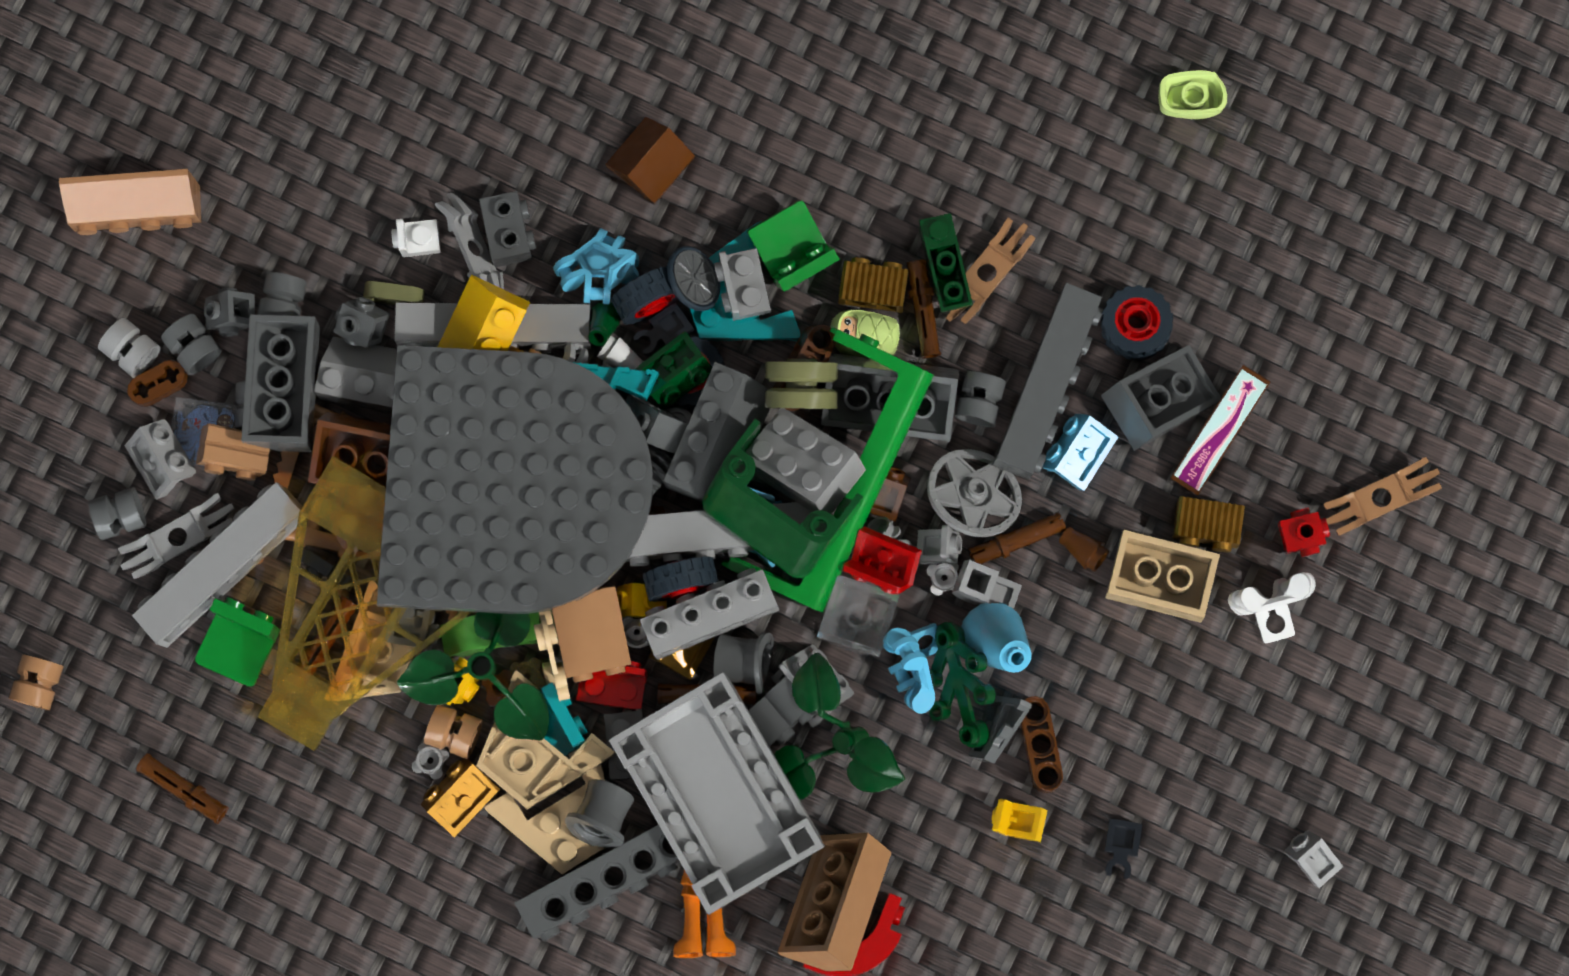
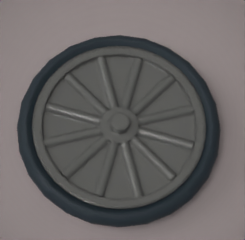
(693, 278)

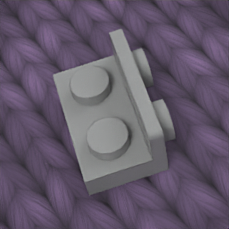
(743, 283)
(159, 457)

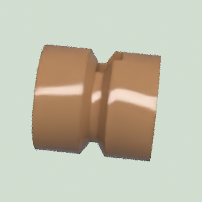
(33, 694)
(442, 726)

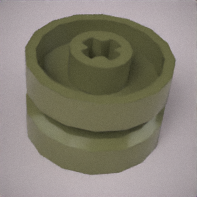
(801, 384)

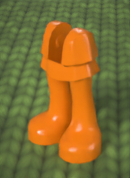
(691, 942)

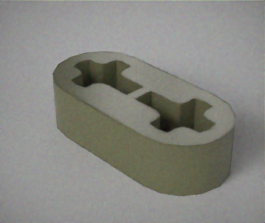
(392, 293)

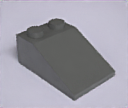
(1161, 397)

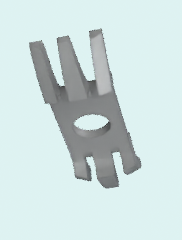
(463, 223)
(158, 541)

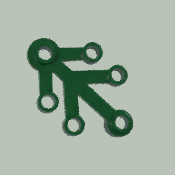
(951, 644)

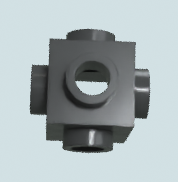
(229, 311)
(361, 322)

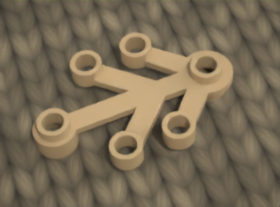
(553, 671)

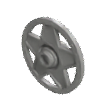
(973, 493)

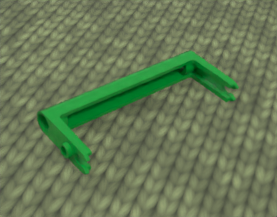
(877, 459)

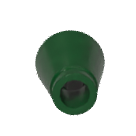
(603, 323)

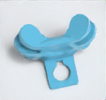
(598, 258)
(902, 642)

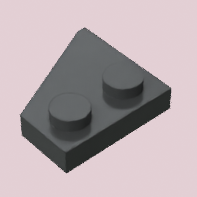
(1002, 720)

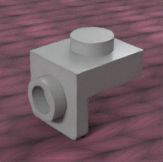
(939, 545)

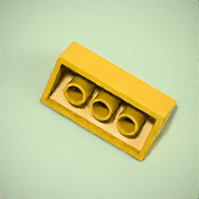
(484, 318)

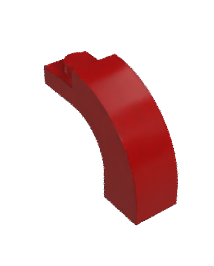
(878, 945)

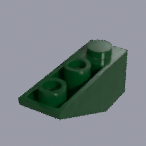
(945, 262)

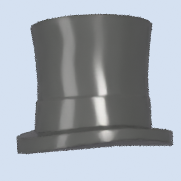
(744, 659)
(600, 814)

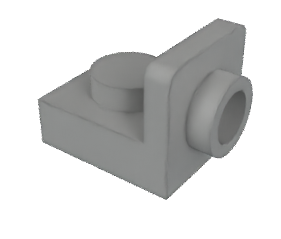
(1313, 857)

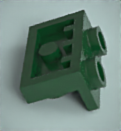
(679, 368)

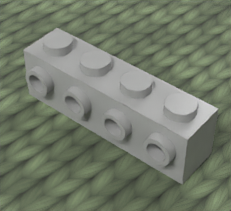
(709, 614)

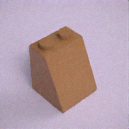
(592, 635)

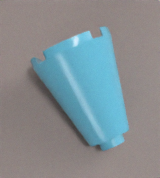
(999, 635)

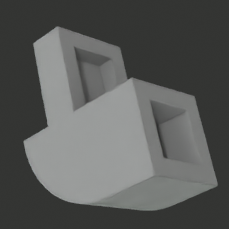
(983, 585)

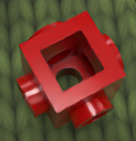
(1291, 535)

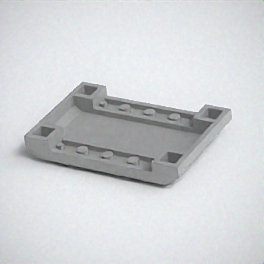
(717, 792)

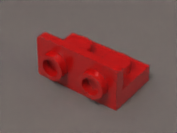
(618, 690)

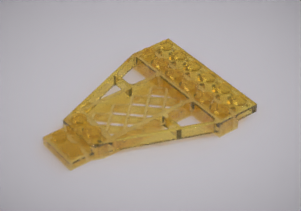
(301, 700)

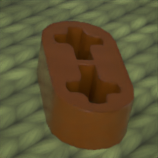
(153, 377)

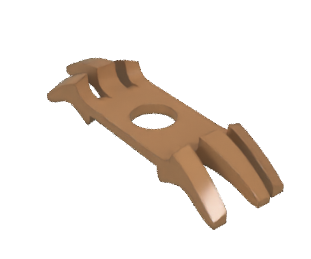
(1001, 259)
(1400, 492)

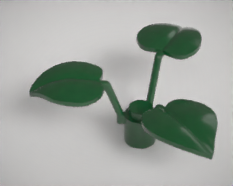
(432, 676)
(873, 762)

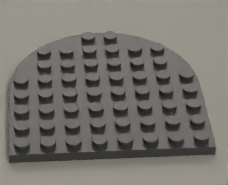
(507, 482)

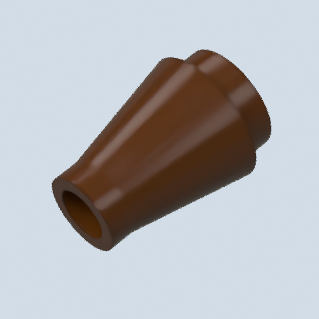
(1084, 549)

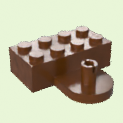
(354, 441)

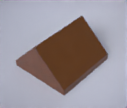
(651, 159)

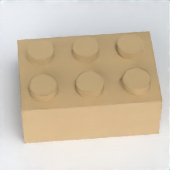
(1162, 576)

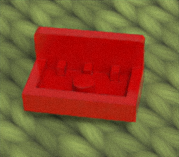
(883, 561)

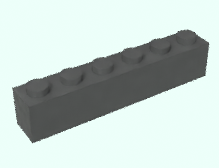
(1047, 382)

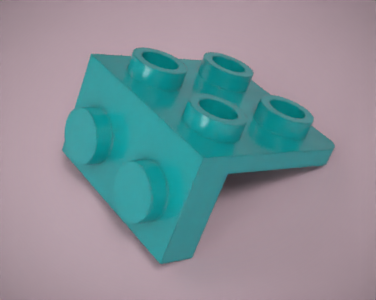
(563, 730)

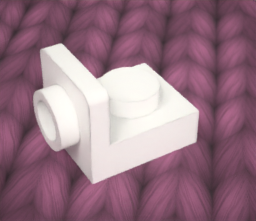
(416, 237)

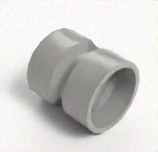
(124, 344)

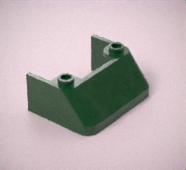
(764, 526)

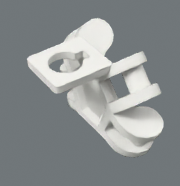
(1284, 592)

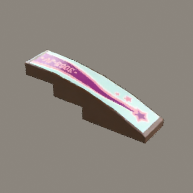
(1220, 429)

